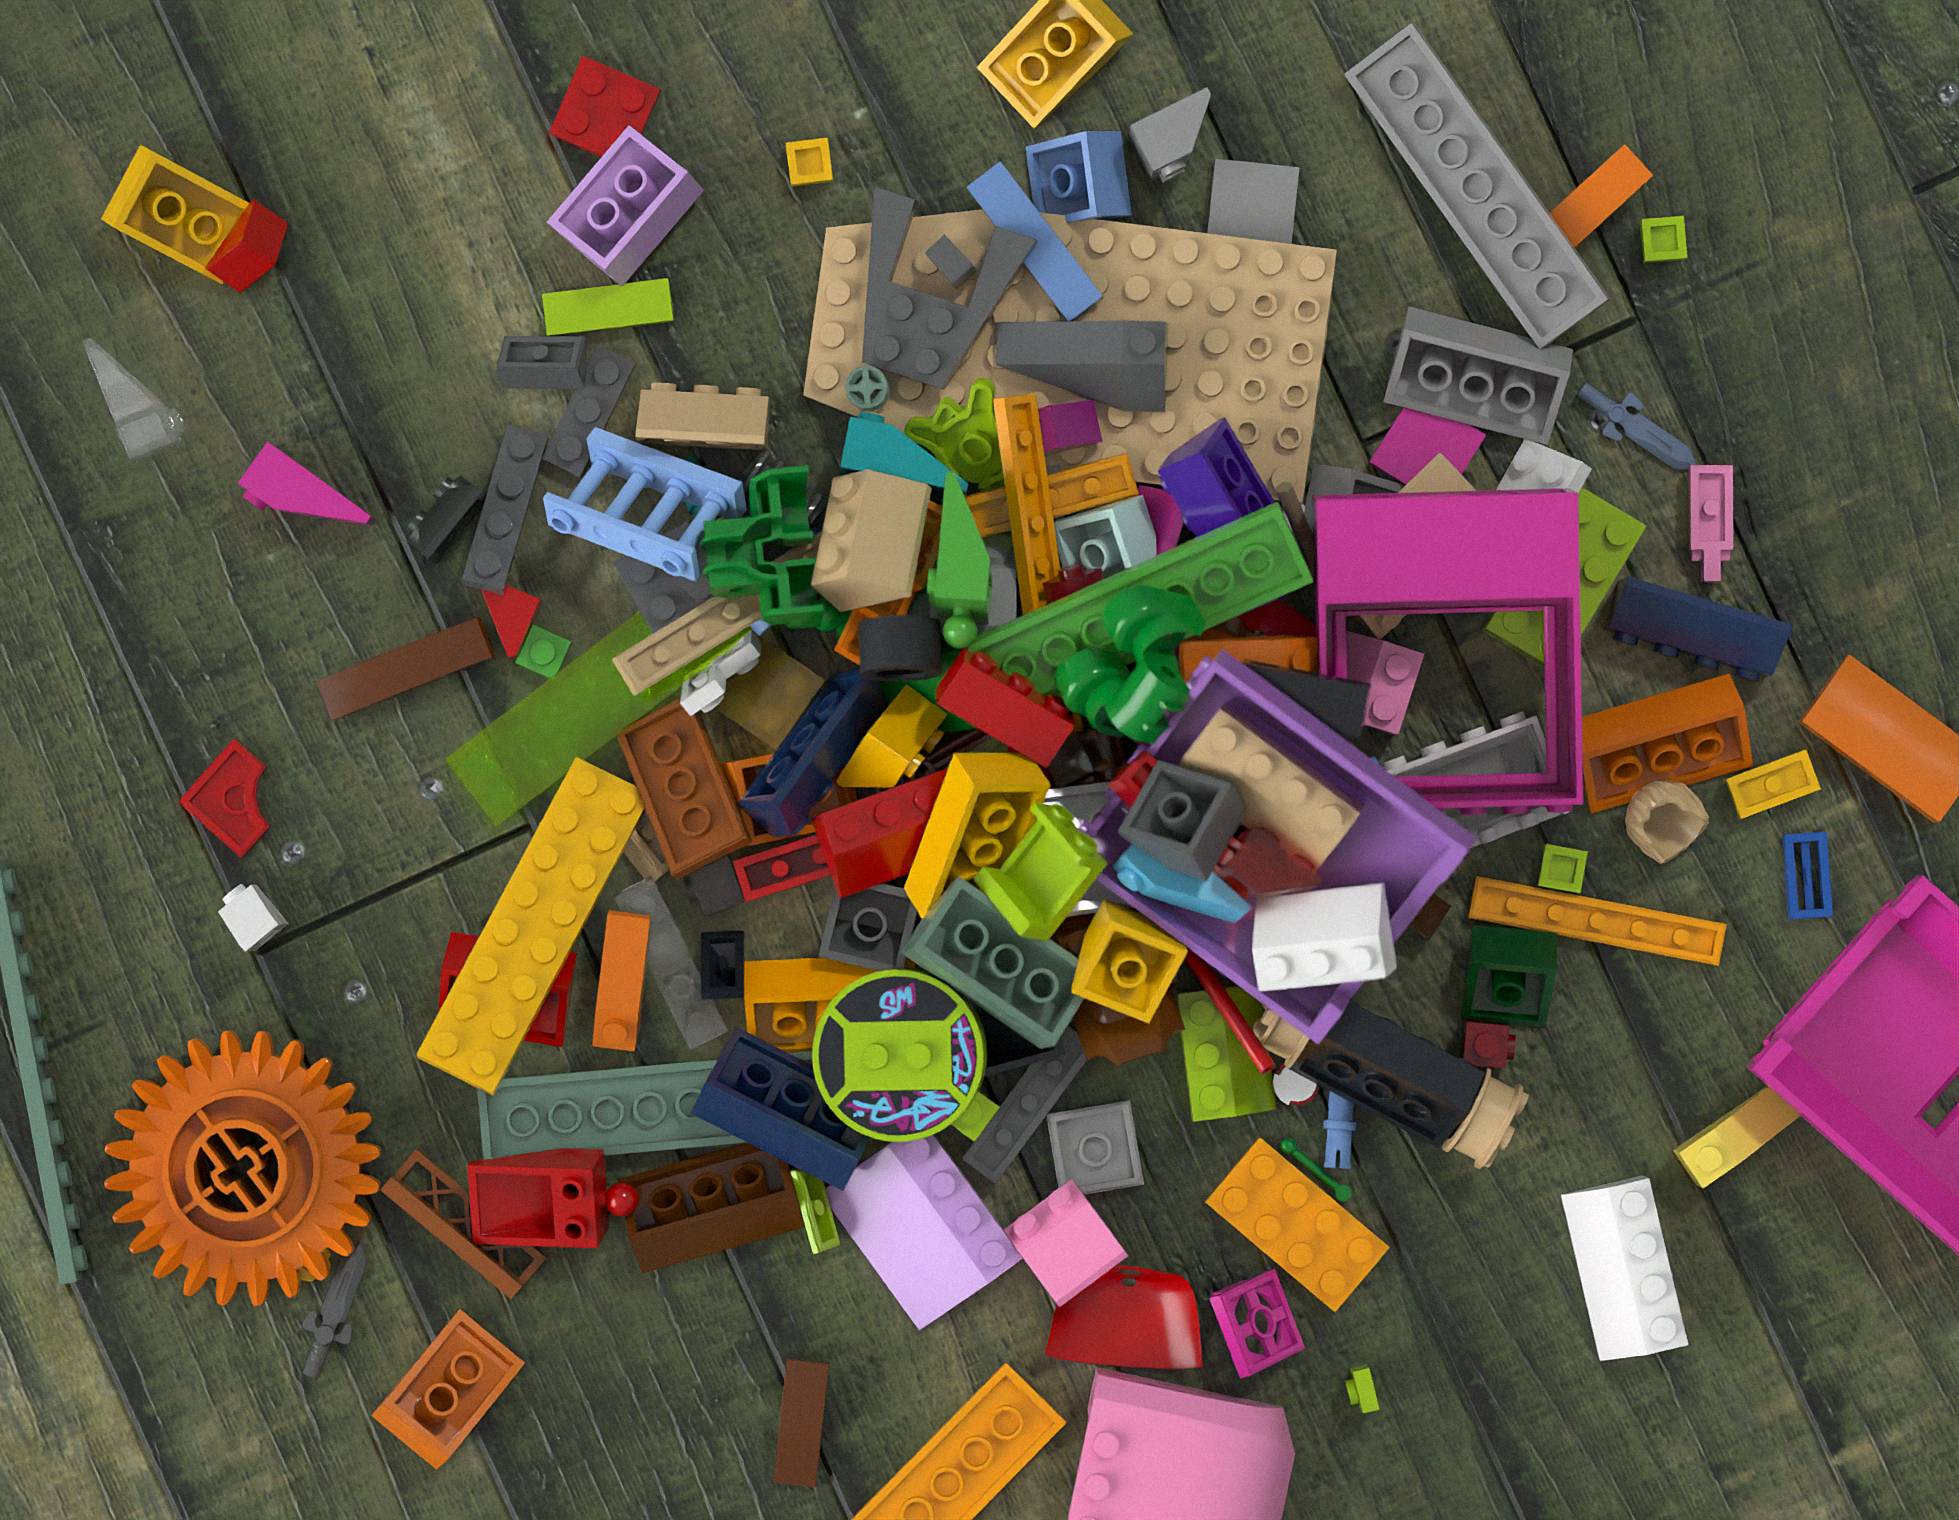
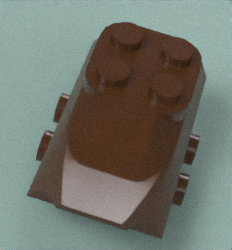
(1108, 1031)

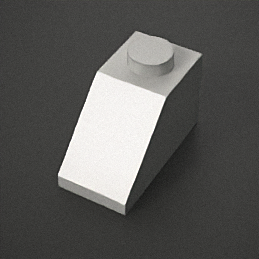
(251, 917)

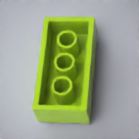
(1604, 546)

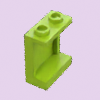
(1043, 873)

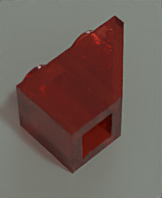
(1262, 868)

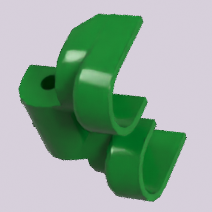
(737, 558)
(1097, 683)

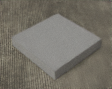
(1253, 200)
(1096, 1147)

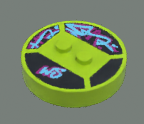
(899, 1054)

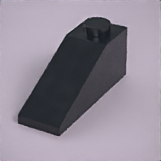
(1330, 699)

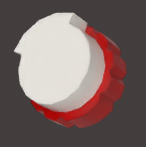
(1293, 1087)

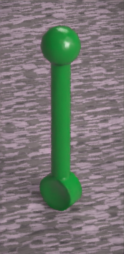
(1341, 1191)

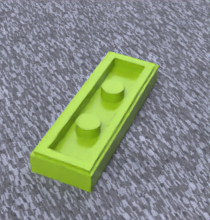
(608, 307)

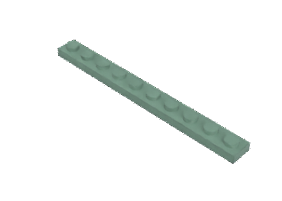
(38, 1089)

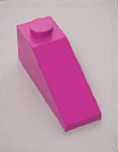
(291, 488)

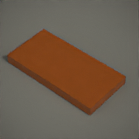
(683, 788)

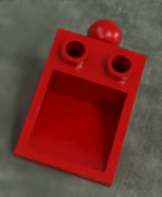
(532, 1201)

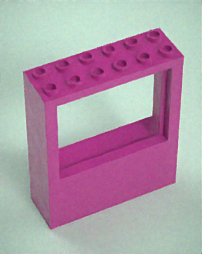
(1458, 558)

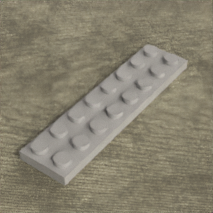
(1477, 186)

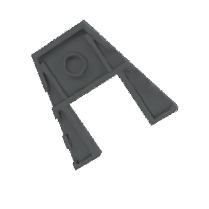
(918, 331)

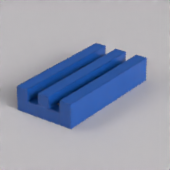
(1790, 875)

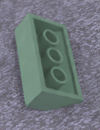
(989, 963)

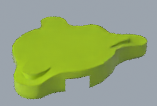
(964, 436)

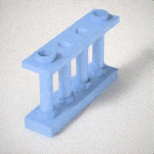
(645, 469)

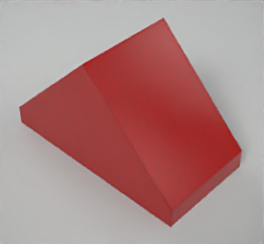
(249, 247)
(513, 617)

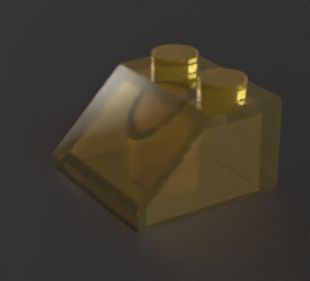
(770, 695)

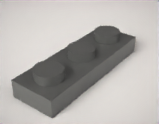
(589, 408)

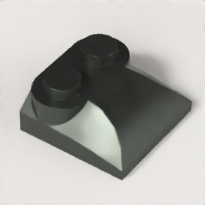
(446, 520)

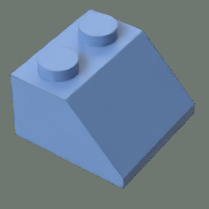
(1080, 176)

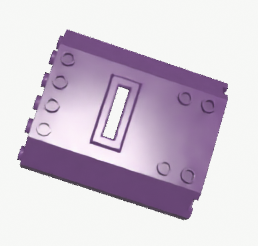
(1391, 842)

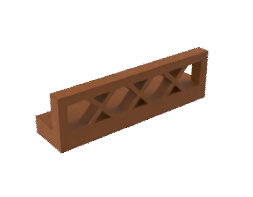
(451, 1234)

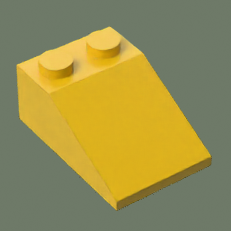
(1053, 54)
(173, 210)

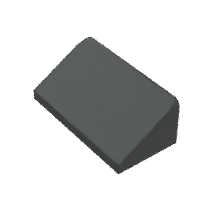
(543, 362)

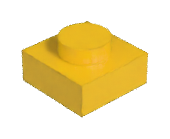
(809, 162)

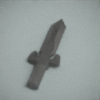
(334, 1310)

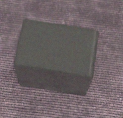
(950, 261)

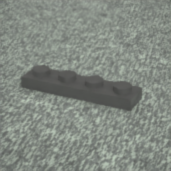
(505, 509)
(1025, 1109)

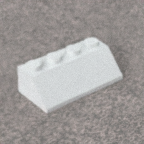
(1624, 1269)

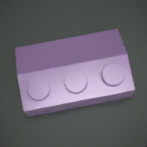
(625, 205)

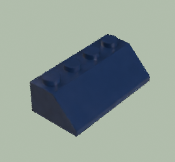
(1697, 628)
(813, 753)
(779, 1109)

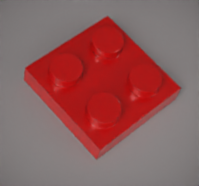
(602, 106)

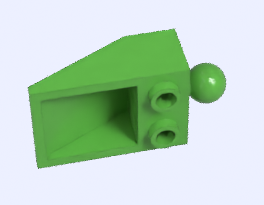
(963, 573)

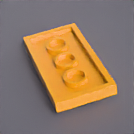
(1297, 1224)

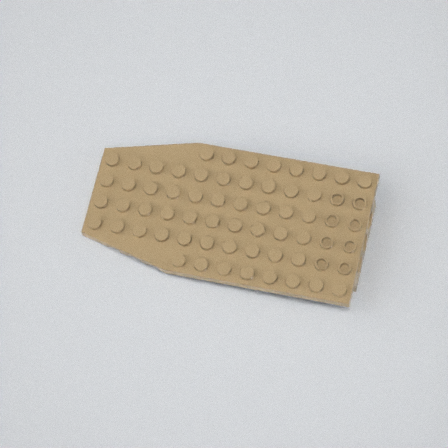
(1237, 310)

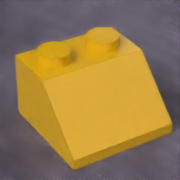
(895, 742)
(1126, 961)

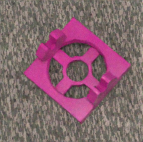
(1288, 1335)

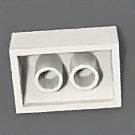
(1322, 937)

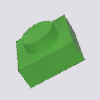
(543, 652)

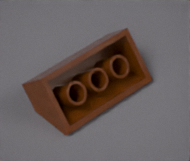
(710, 1205)

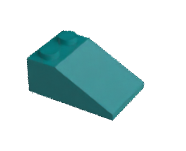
(885, 449)

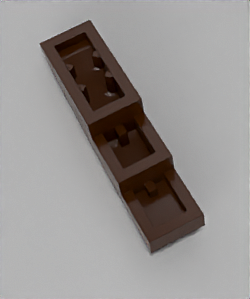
(406, 668)

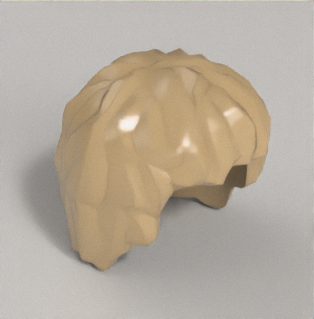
(1665, 819)

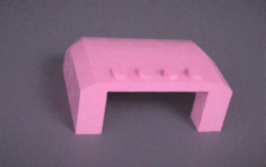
(1179, 1454)

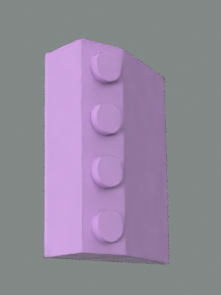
(922, 1227)

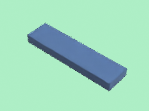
(1050, 259)

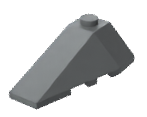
(1098, 360)

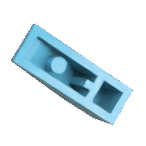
(1156, 881)

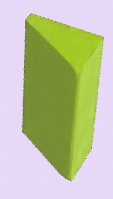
(815, 1211)

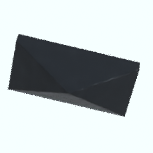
(722, 965)

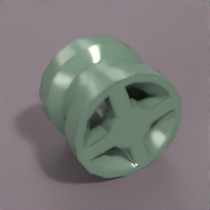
(863, 383)

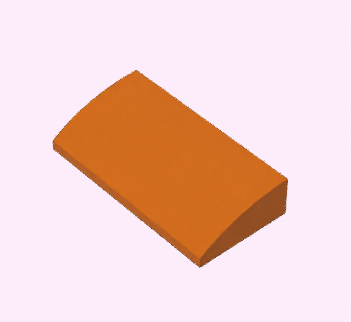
(1887, 737)

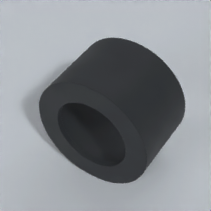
(900, 648)

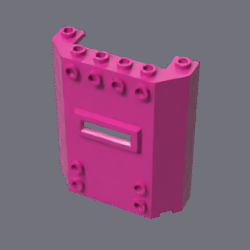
(1878, 1049)

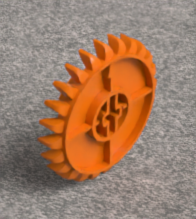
(303, 1127)

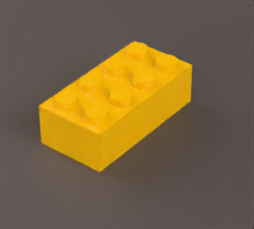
(975, 821)

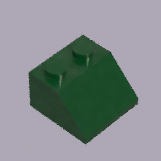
(1509, 976)

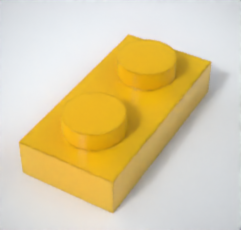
(1772, 784)

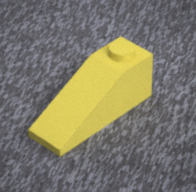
(1734, 1136)

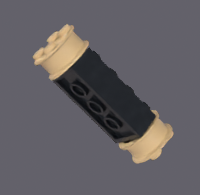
(1402, 1080)

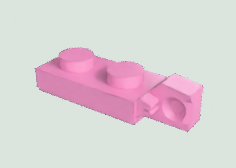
(1710, 518)

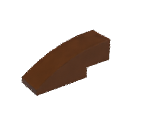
(801, 1421)

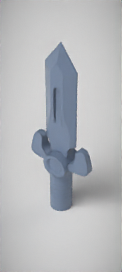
(1637, 428)

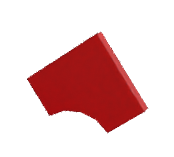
(227, 798)

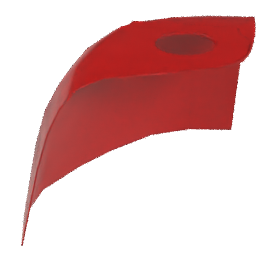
(1130, 1325)

